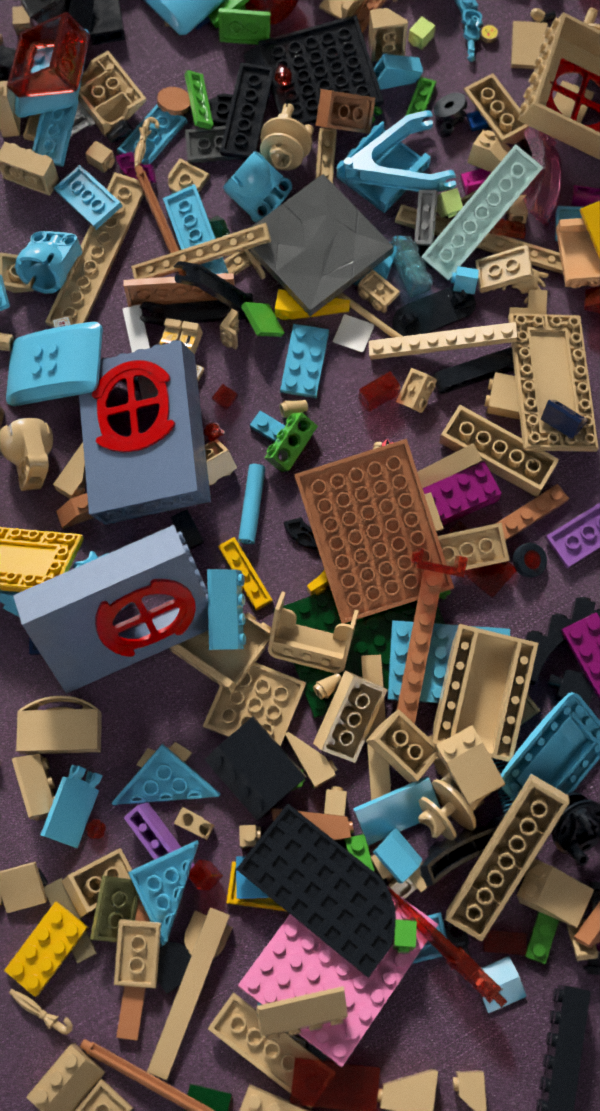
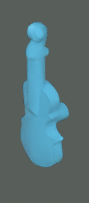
(471, 20)

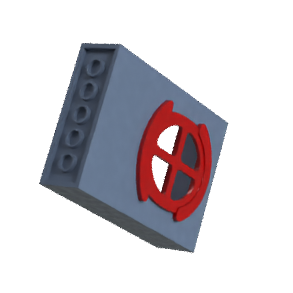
(151, 468)
(75, 611)

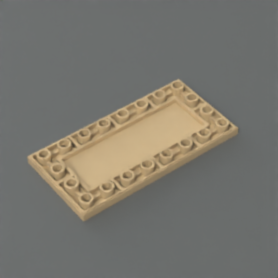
(547, 367)

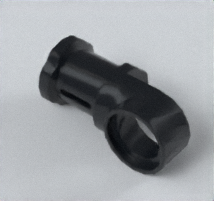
(461, 941)

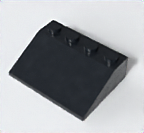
(255, 768)

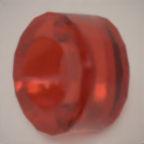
(283, 75)

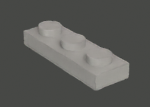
(426, 217)

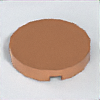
(173, 100)

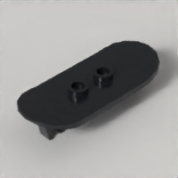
(433, 312)

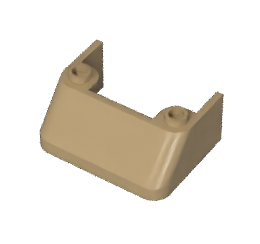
(309, 645)

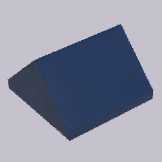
(563, 418)

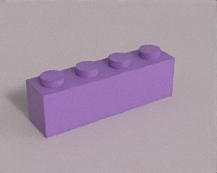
(151, 831)

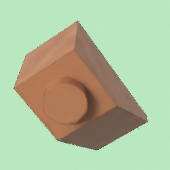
(74, 511)

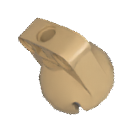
(28, 446)

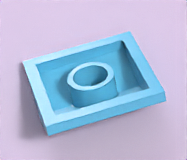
(398, 856)
(507, 978)

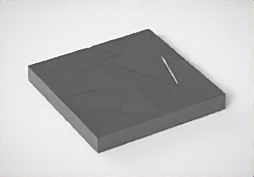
(319, 245)

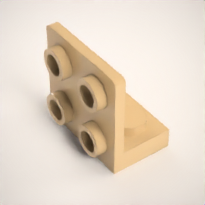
(340, 8)

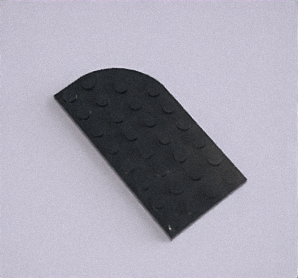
(324, 888)

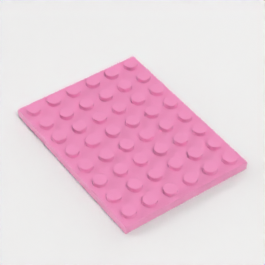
(303, 964)

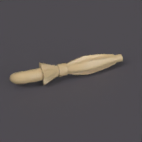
(144, 132)
(50, 1020)

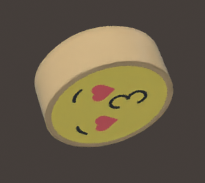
(489, 33)

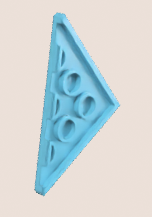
(165, 779)
(162, 885)

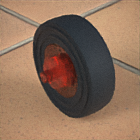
(530, 560)

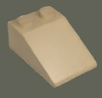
(488, 151)
(470, 764)
(85, 883)
(554, 893)

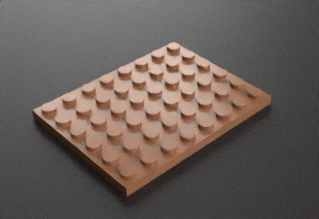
(366, 525)

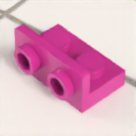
(474, 179)

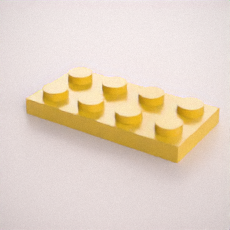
(46, 949)

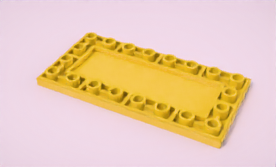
(34, 556)

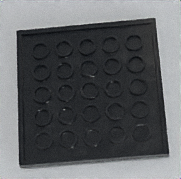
(319, 58)

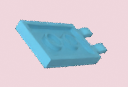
(72, 807)

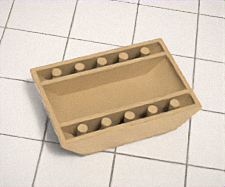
(485, 688)

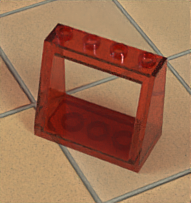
(66, 63)

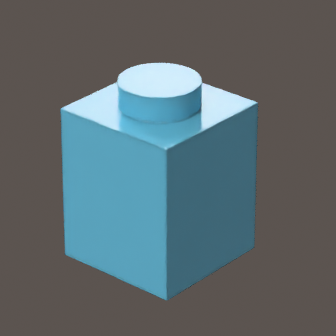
(465, 279)

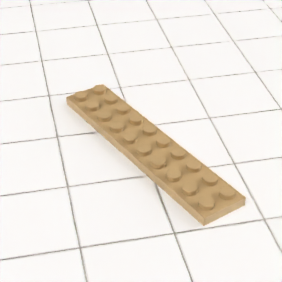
(99, 252)

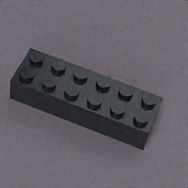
(564, 1049)

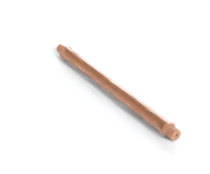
(157, 212)
(142, 1077)

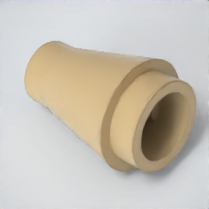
(290, 407)
(327, 686)

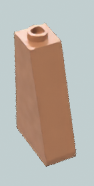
(333, 825)

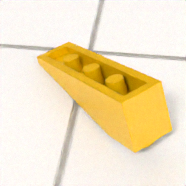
(288, 308)

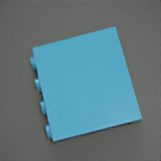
(399, 157)

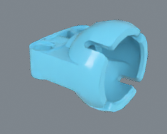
(257, 187)
(48, 260)

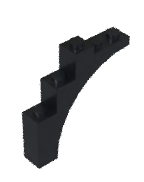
(581, 608)
(449, 854)

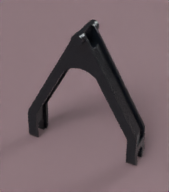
(228, 298)

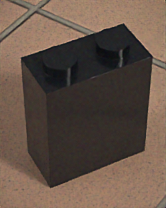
(106, 22)

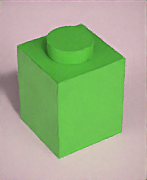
(404, 936)

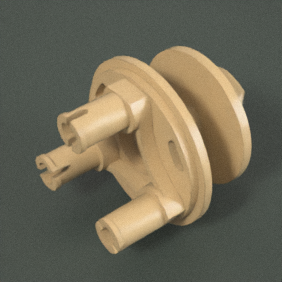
(285, 140)
(453, 805)

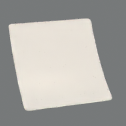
(353, 333)

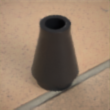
(119, 131)

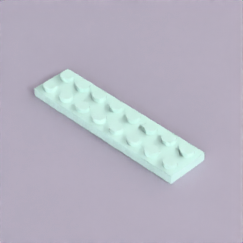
(482, 212)

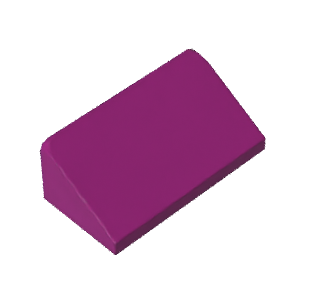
(585, 195)

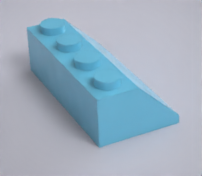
(226, 609)

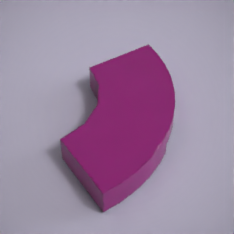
(127, 162)

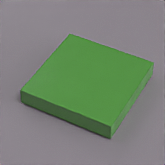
(262, 319)

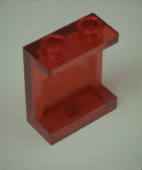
(458, 569)

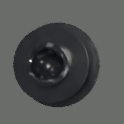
(578, 828)

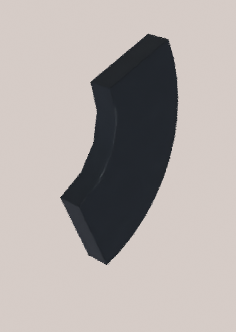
(301, 533)

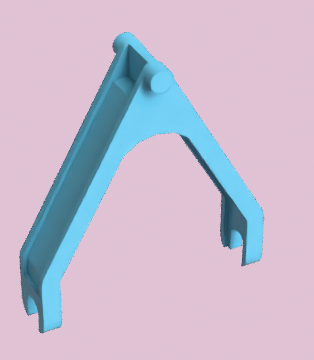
(364, 170)

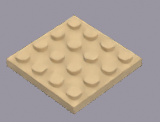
(262, 694)

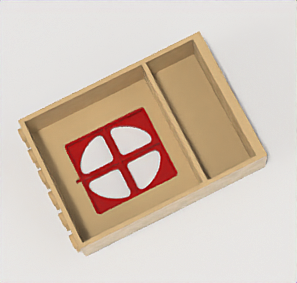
(567, 48)

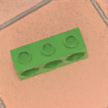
(298, 441)

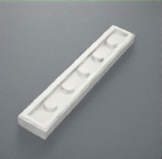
(139, 340)

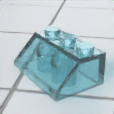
(411, 266)

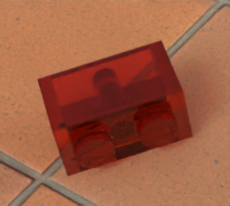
(379, 391)

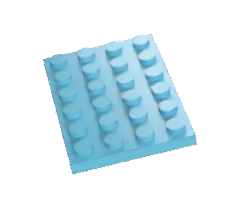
(437, 658)

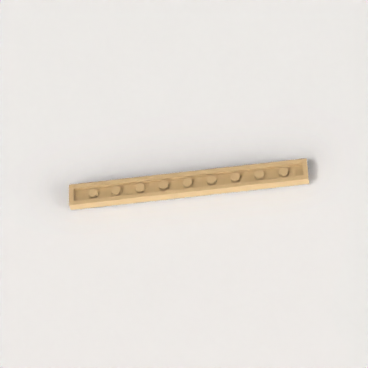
(492, 243)

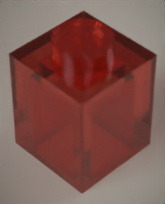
(204, 875)

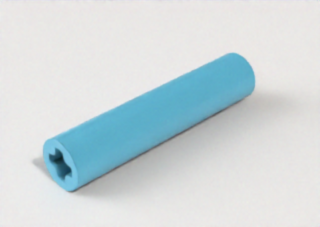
(251, 504)

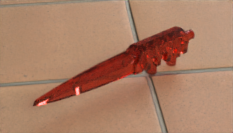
(455, 957)

